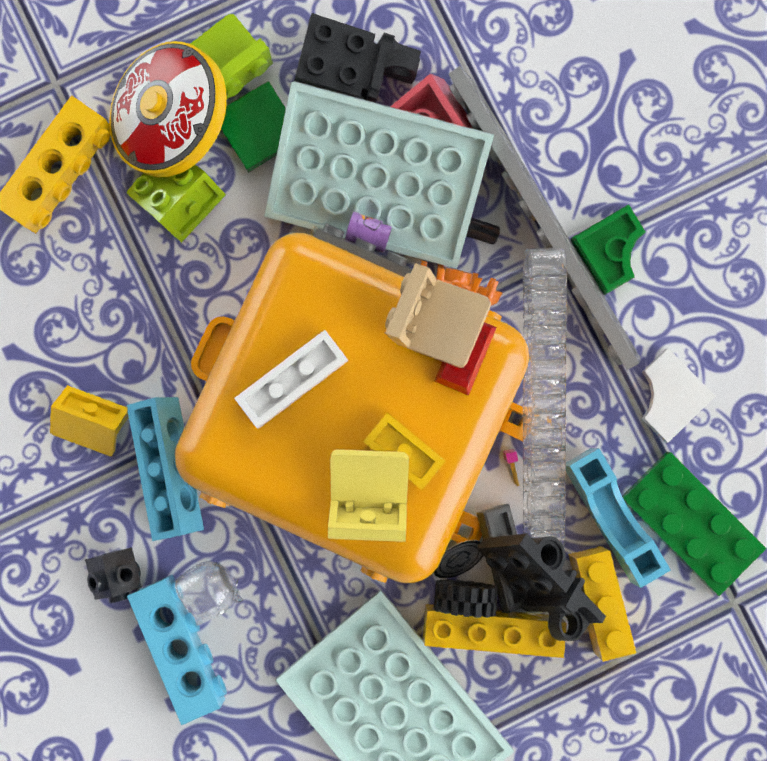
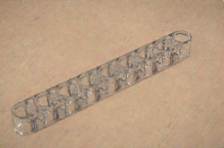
(544, 392)

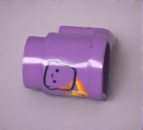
(369, 230)

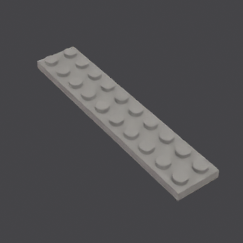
(537, 209)

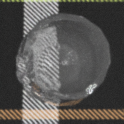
(207, 590)

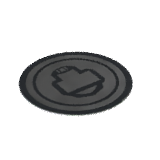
(459, 559)

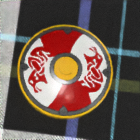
(167, 109)

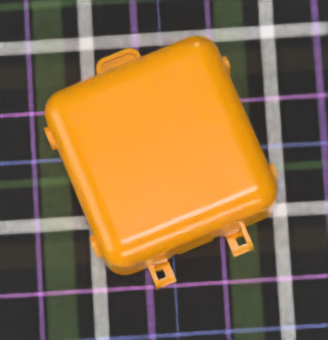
(285, 465)

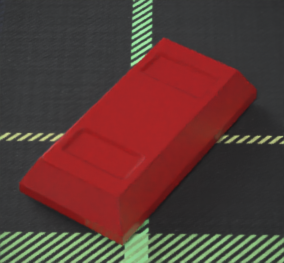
(463, 378)

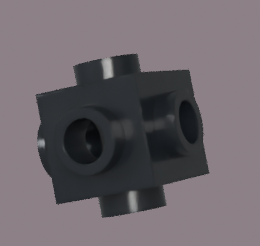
(113, 575)

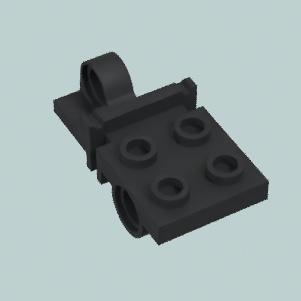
(350, 62)
(535, 570)

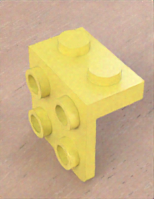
(368, 495)

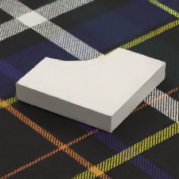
(674, 395)

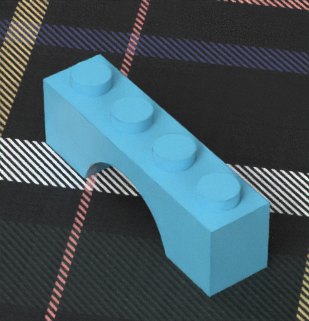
(624, 535)

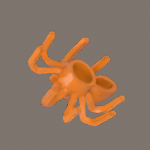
(468, 281)

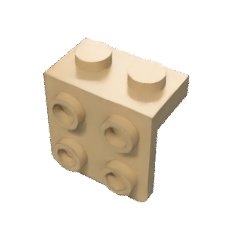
(437, 317)

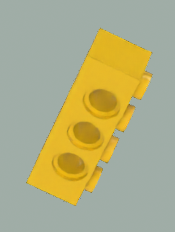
(54, 146)
(503, 633)

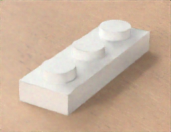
(291, 379)

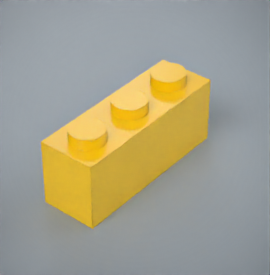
(613, 636)

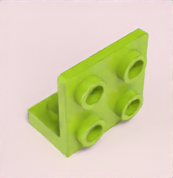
(177, 200)

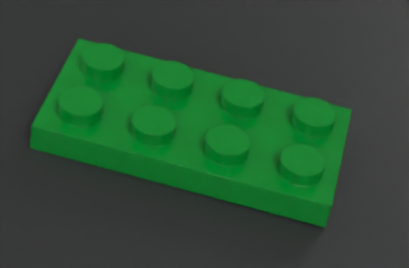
(693, 523)

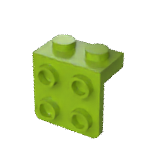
(235, 53)

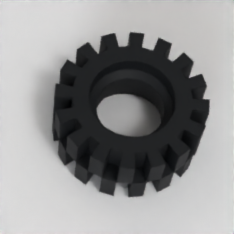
(465, 598)

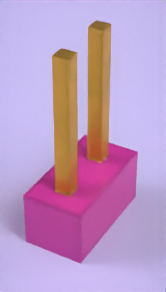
(510, 457)

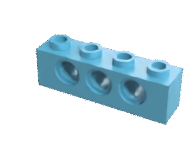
(169, 500)
(188, 700)

